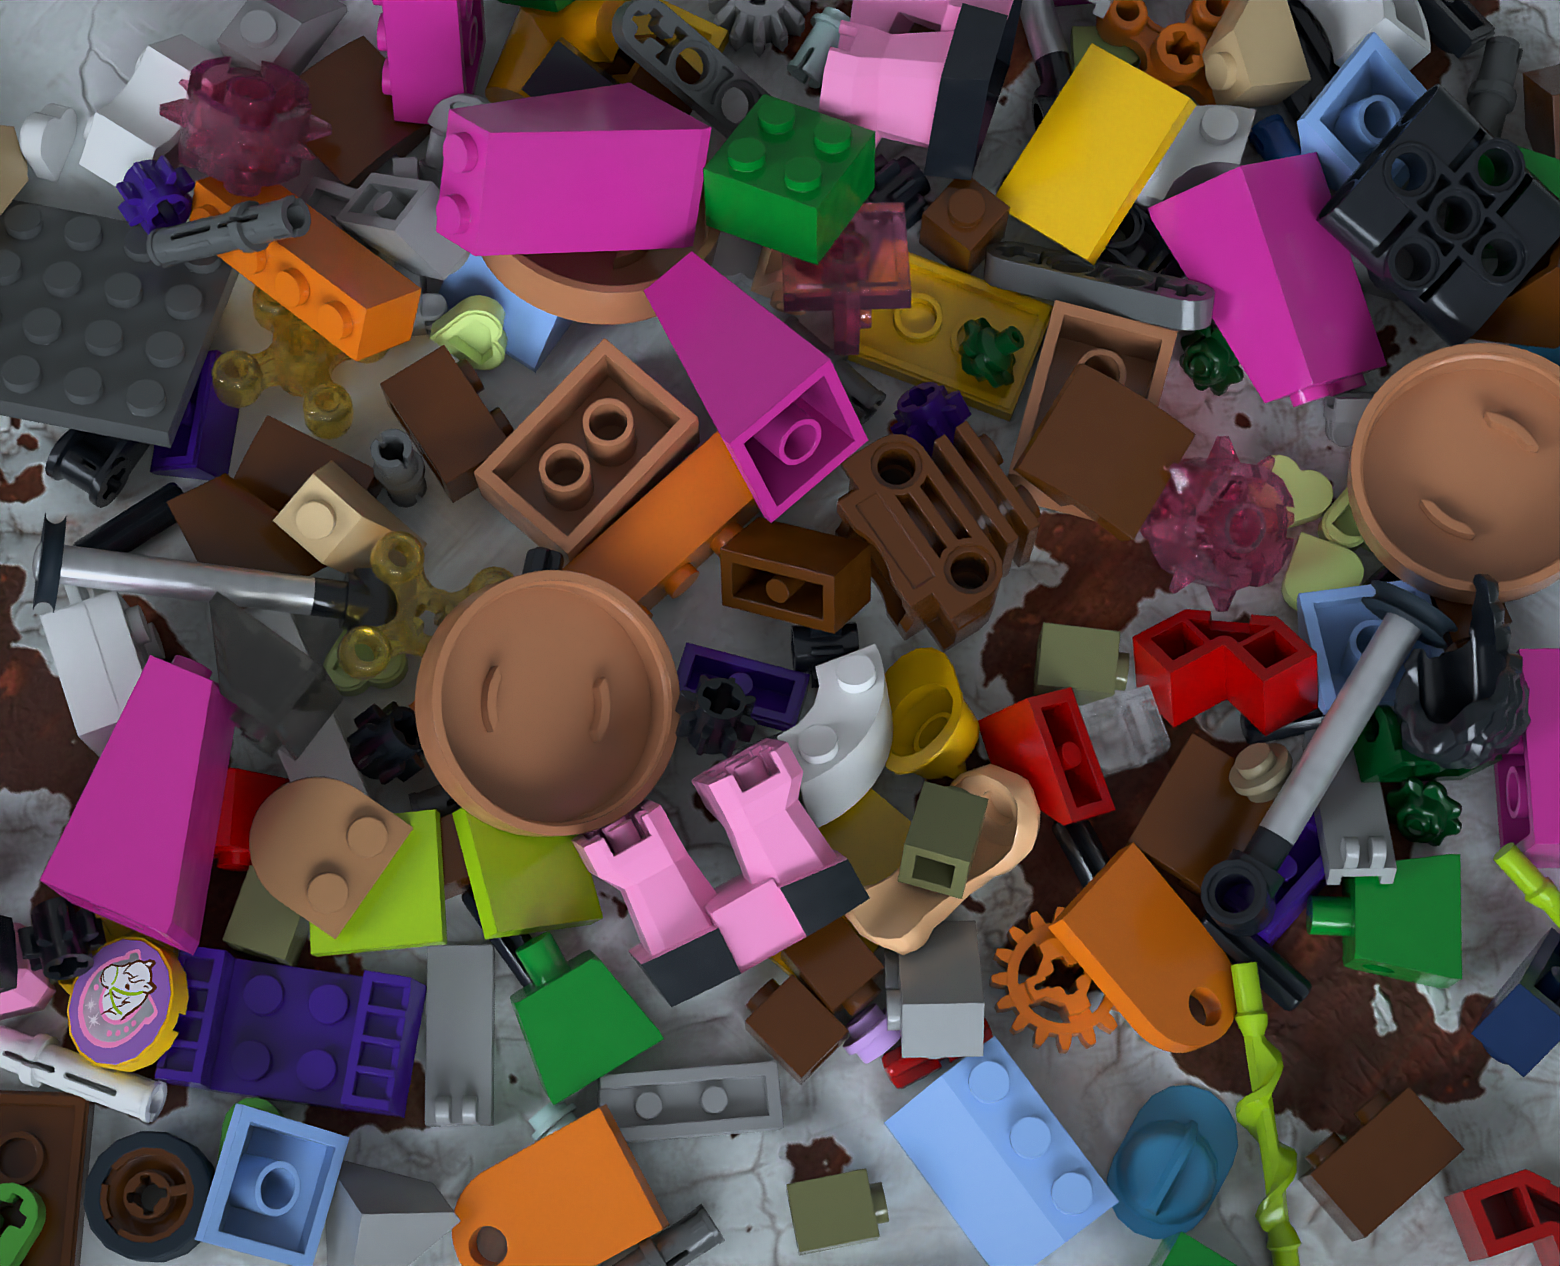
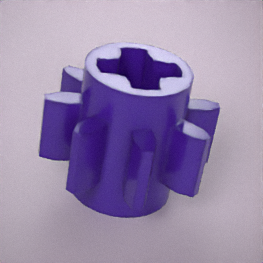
(156, 194)
(929, 413)

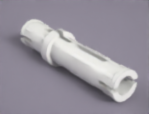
(43, 1061)

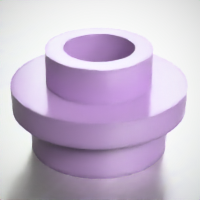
(870, 1034)

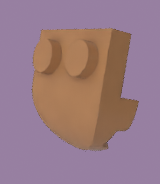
(322, 848)

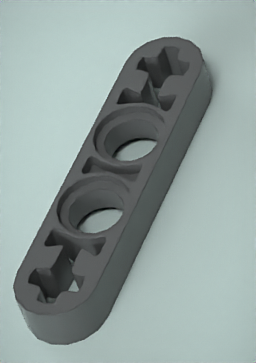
(718, 71)
(1100, 286)

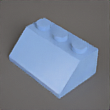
(1000, 1160)

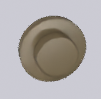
(1261, 771)

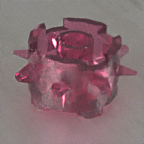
(244, 124)
(1221, 524)

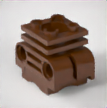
(937, 529)

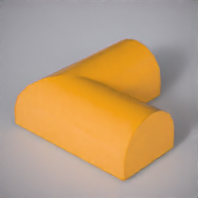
(534, 33)

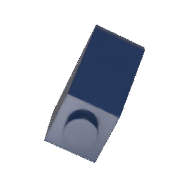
(1525, 1013)

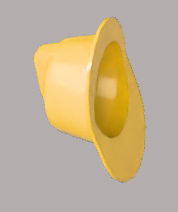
(930, 717)

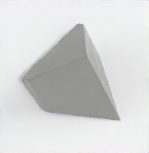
(383, 1218)

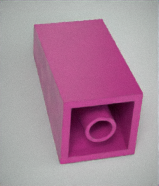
(572, 174)
(1277, 276)
(760, 383)
(152, 808)

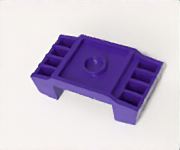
(295, 1034)

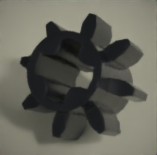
(900, 182)
(815, 647)
(715, 716)
(386, 743)
(61, 939)

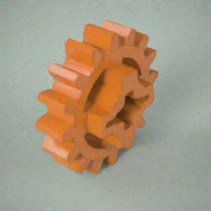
(1022, 997)

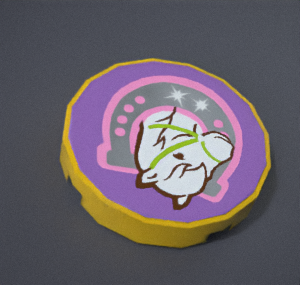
(127, 1004)

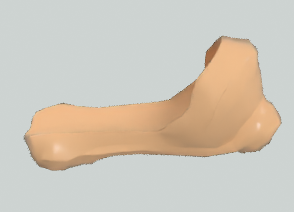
(905, 915)

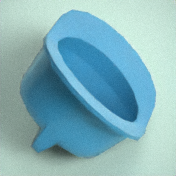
(1173, 1161)

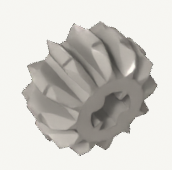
(760, 22)

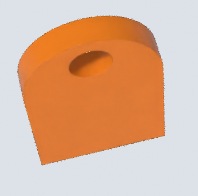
(1149, 954)
(561, 1199)

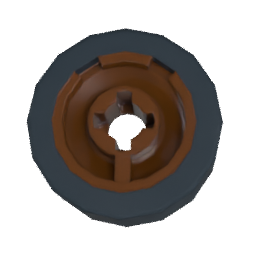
(116, 1191)

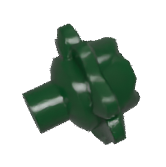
(989, 353)
(1210, 361)
(1424, 812)

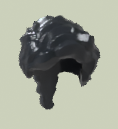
(1466, 700)

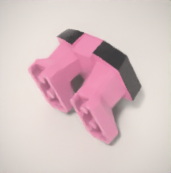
(925, 85)
(709, 934)

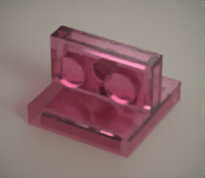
(858, 273)

